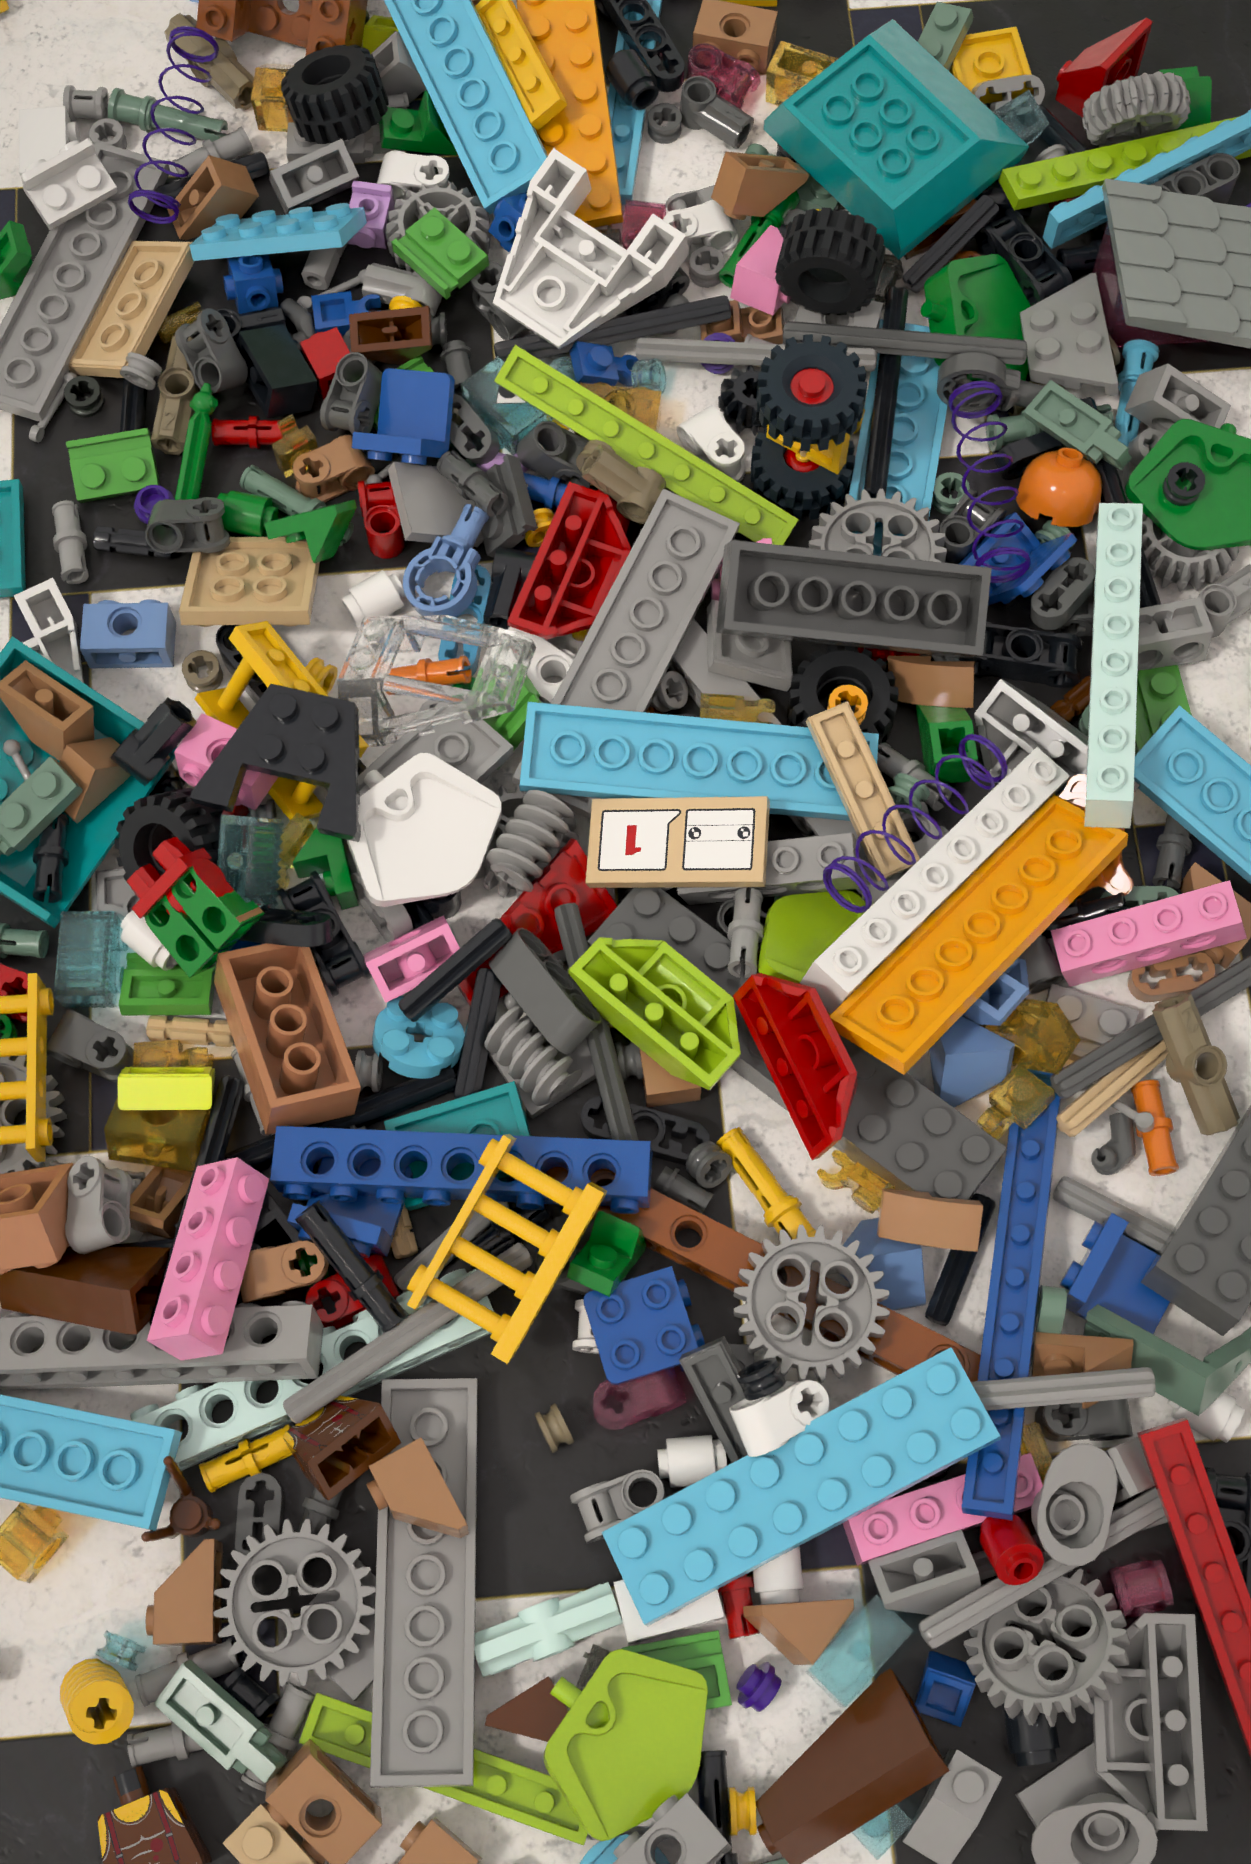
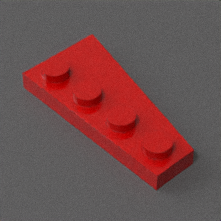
(560, 884)

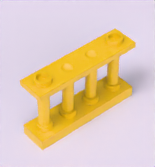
(275, 664)
(38, 1129)
(529, 1287)

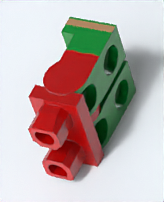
(191, 906)

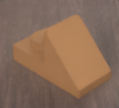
(1078, 1353)

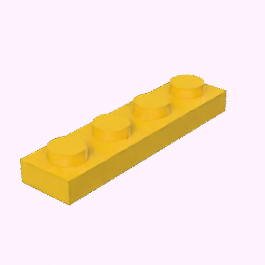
(522, 61)

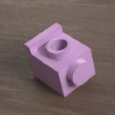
(377, 203)

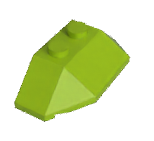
(662, 1006)

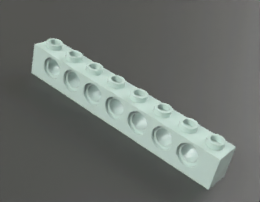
(1114, 667)
(255, 1419)

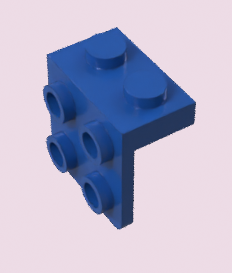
(412, 417)
(1042, 557)
(365, 1221)
(1113, 1277)
(642, 1325)

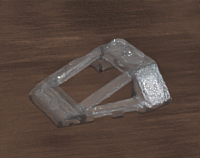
(383, 637)

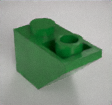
(940, 736)

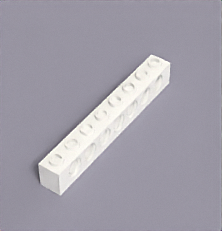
(933, 879)

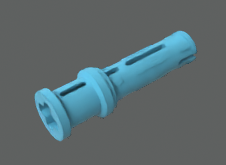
(1134, 365)

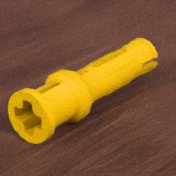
(779, 1208)

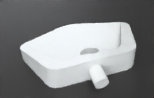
(422, 831)

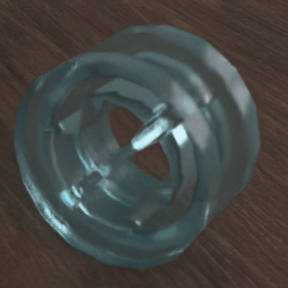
(649, 375)
(120, 1650)

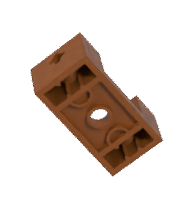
(313, 26)

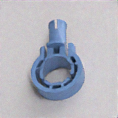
(448, 554)

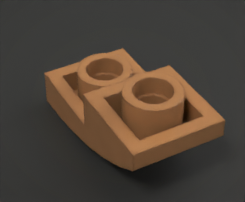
(748, 321)
(933, 682)
(929, 1220)

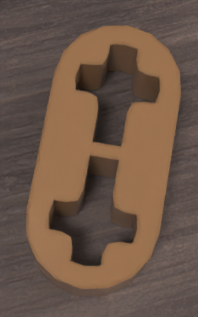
(1173, 984)

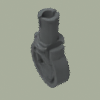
(990, 369)

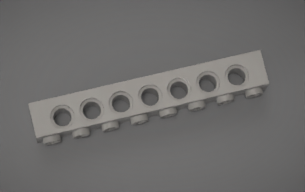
(103, 1363)

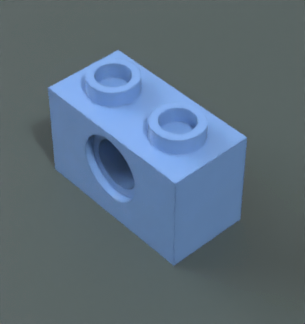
(147, 647)

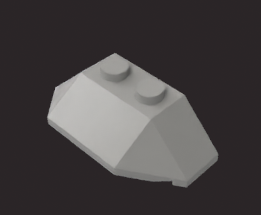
(1021, 724)
(1152, 1727)

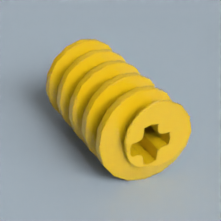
(96, 1702)

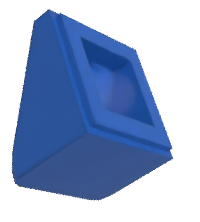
(945, 1688)

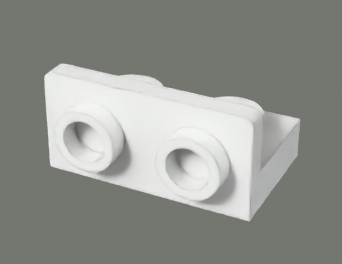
(67, 183)

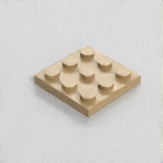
(250, 584)

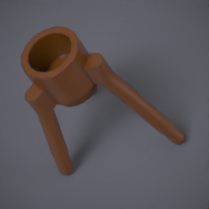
(188, 1514)

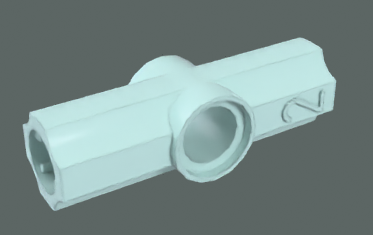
(546, 1629)

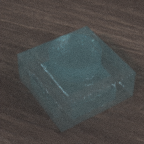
(882, 1831)

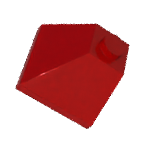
(1102, 65)

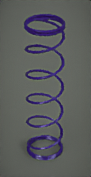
(150, 194)
(970, 415)
(970, 769)

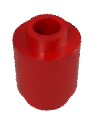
(1011, 1550)

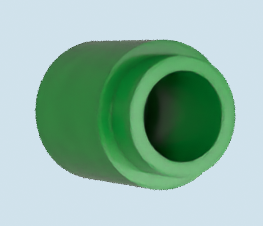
(247, 513)

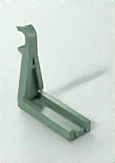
(1176, 1373)

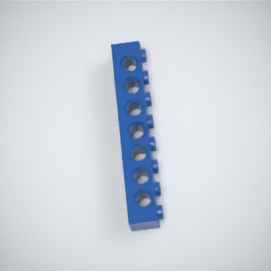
(301, 1147)

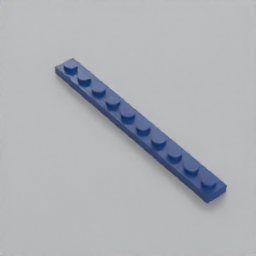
(1013, 1304)

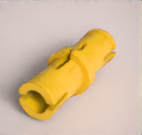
(245, 1460)

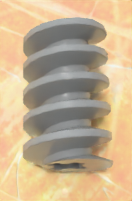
(527, 837)
(529, 1058)

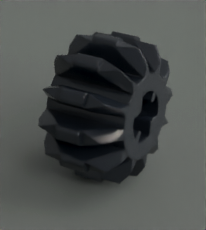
(739, 400)

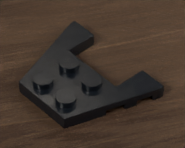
(297, 739)

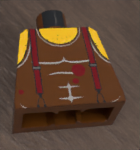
(341, 1442)
(149, 1826)

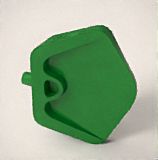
(976, 300)
(1223, 508)

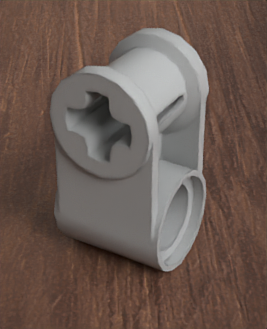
(101, 1209)
(613, 1501)

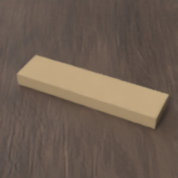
(860, 787)

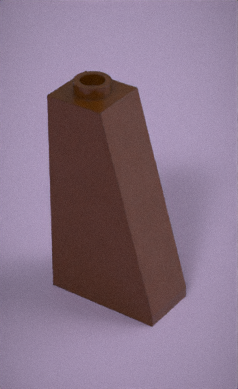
(96, 1289)
(851, 1773)

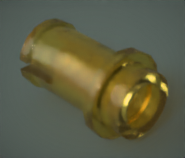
(176, 319)

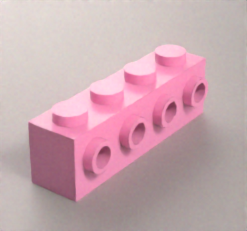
(208, 1260)

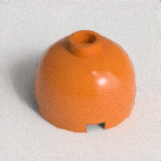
(1061, 487)

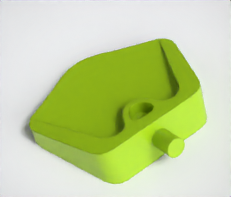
(801, 929)
(627, 1741)

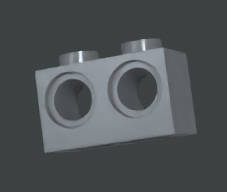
(1173, 634)

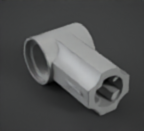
(393, 282)
(1227, 599)

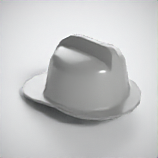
(1076, 1504)
(1095, 1832)

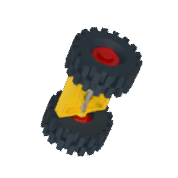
(808, 411)

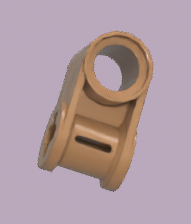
(333, 467)
(272, 1270)

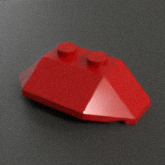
(572, 566)
(802, 1056)

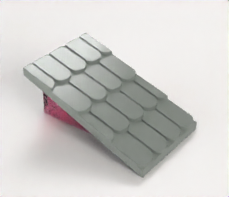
(1174, 267)

